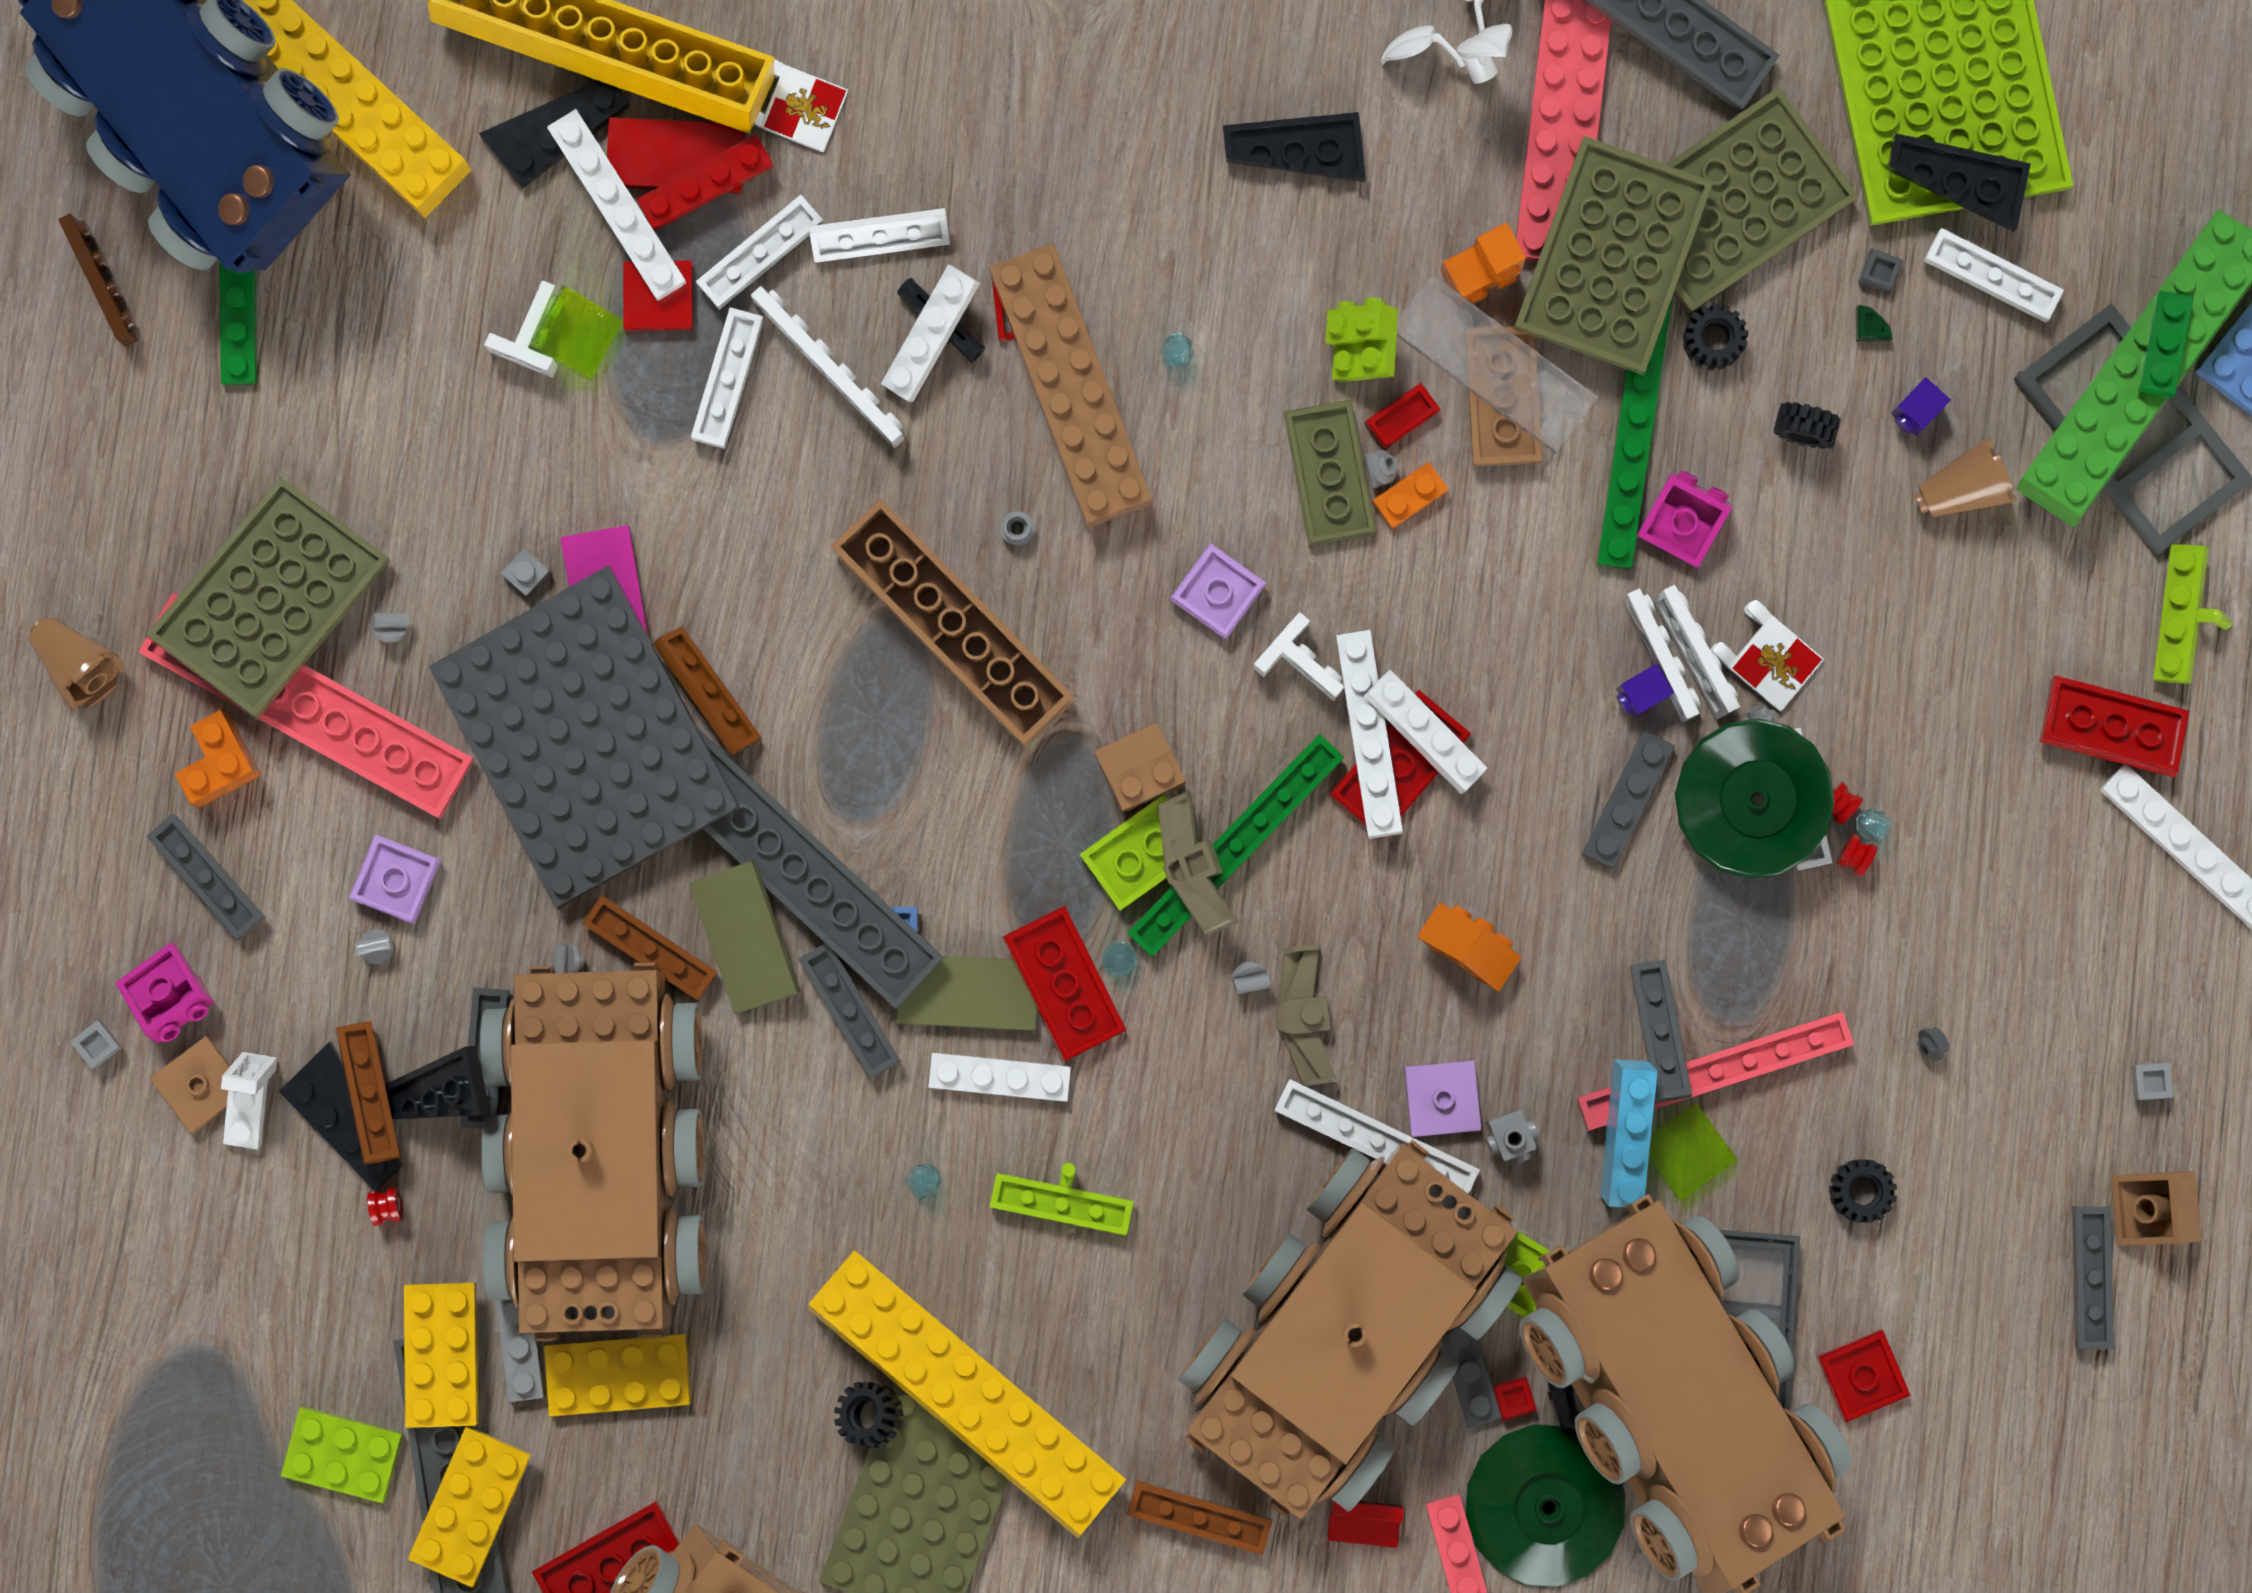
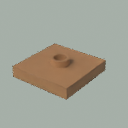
(194, 1084)

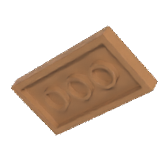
(1495, 437)

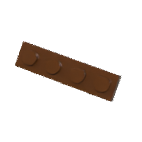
(105, 291)

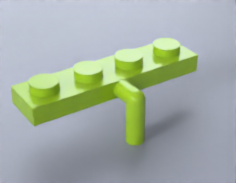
(2183, 613)
(1062, 1202)

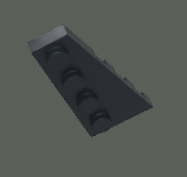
(1302, 145)
(1969, 178)
(441, 1089)

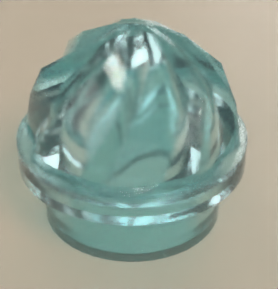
(1177, 350)
(1873, 825)
(1119, 959)
(923, 1180)

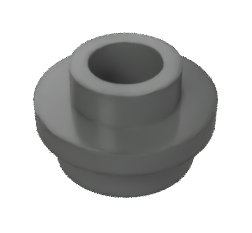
(1932, 1043)

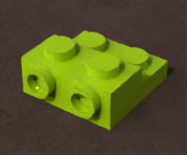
(1362, 340)

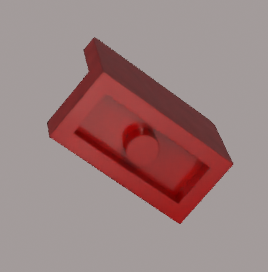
(1366, 1524)

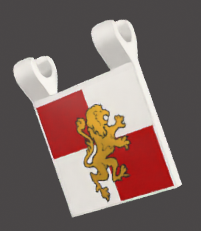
(802, 108)
(1773, 660)

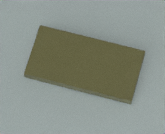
(1330, 473)
(744, 937)
(971, 995)

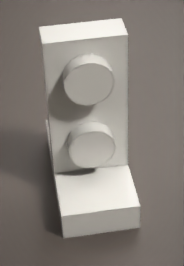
(521, 351)
(1300, 658)
(246, 1099)

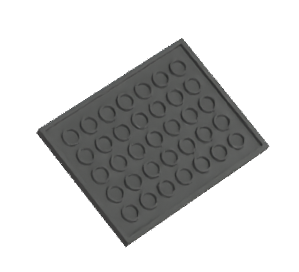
(583, 737)

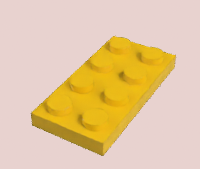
(441, 1355)
(617, 1375)
(469, 1506)

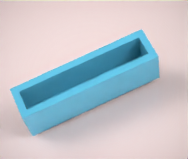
(1628, 1132)

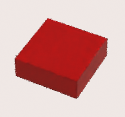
(1514, 1398)

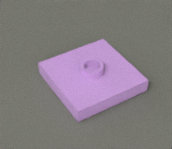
(1218, 591)
(395, 879)
(1442, 1098)

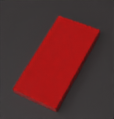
(656, 151)
(2114, 726)
(1410, 767)
(1064, 983)
(598, 1561)

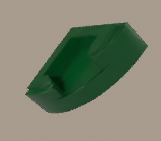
(1871, 325)

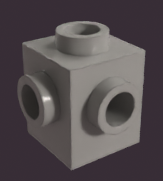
(1501, 1128)

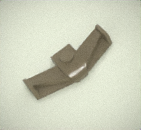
(1192, 865)
(1303, 1016)

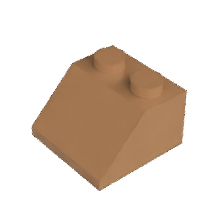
(1140, 768)
(2156, 1208)

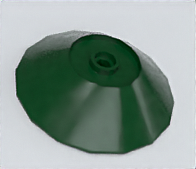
(1719, 793)
(1508, 1499)

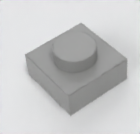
(526, 572)
(96, 1044)
(2152, 1081)

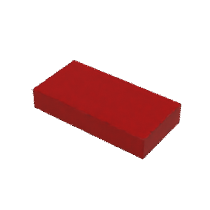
(1402, 416)

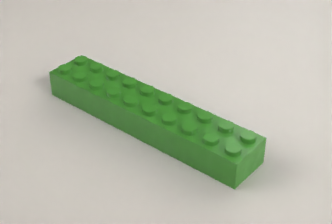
(2111, 410)

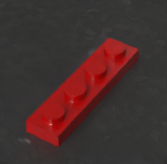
(705, 182)

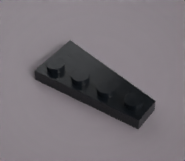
(525, 141)
(324, 1101)

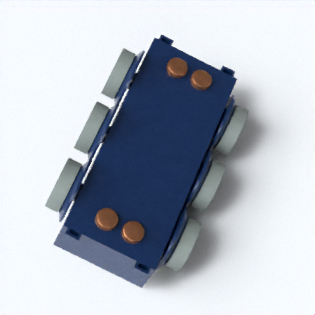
(199, 113)

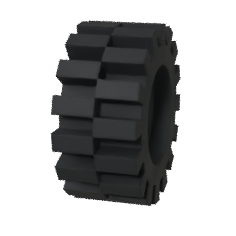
(1715, 316)
(1807, 425)
(1884, 1190)
(851, 1411)

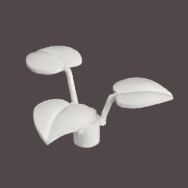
(1473, 53)

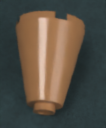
(1967, 483)
(75, 663)

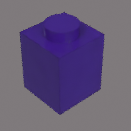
(1920, 407)
(1643, 691)

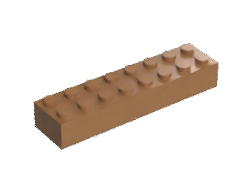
(1070, 385)
(952, 623)

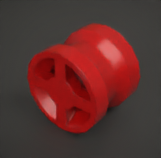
(1845, 803)
(1857, 855)
(385, 1206)

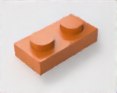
(1410, 495)

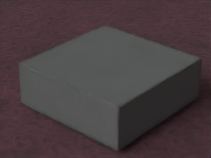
(1880, 270)

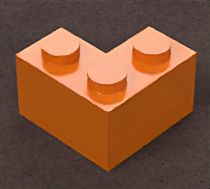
(1489, 263)
(225, 763)
(1470, 945)

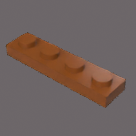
(707, 690)
(649, 946)
(367, 1092)
(1199, 1517)

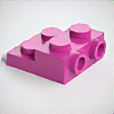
(1686, 517)
(165, 994)

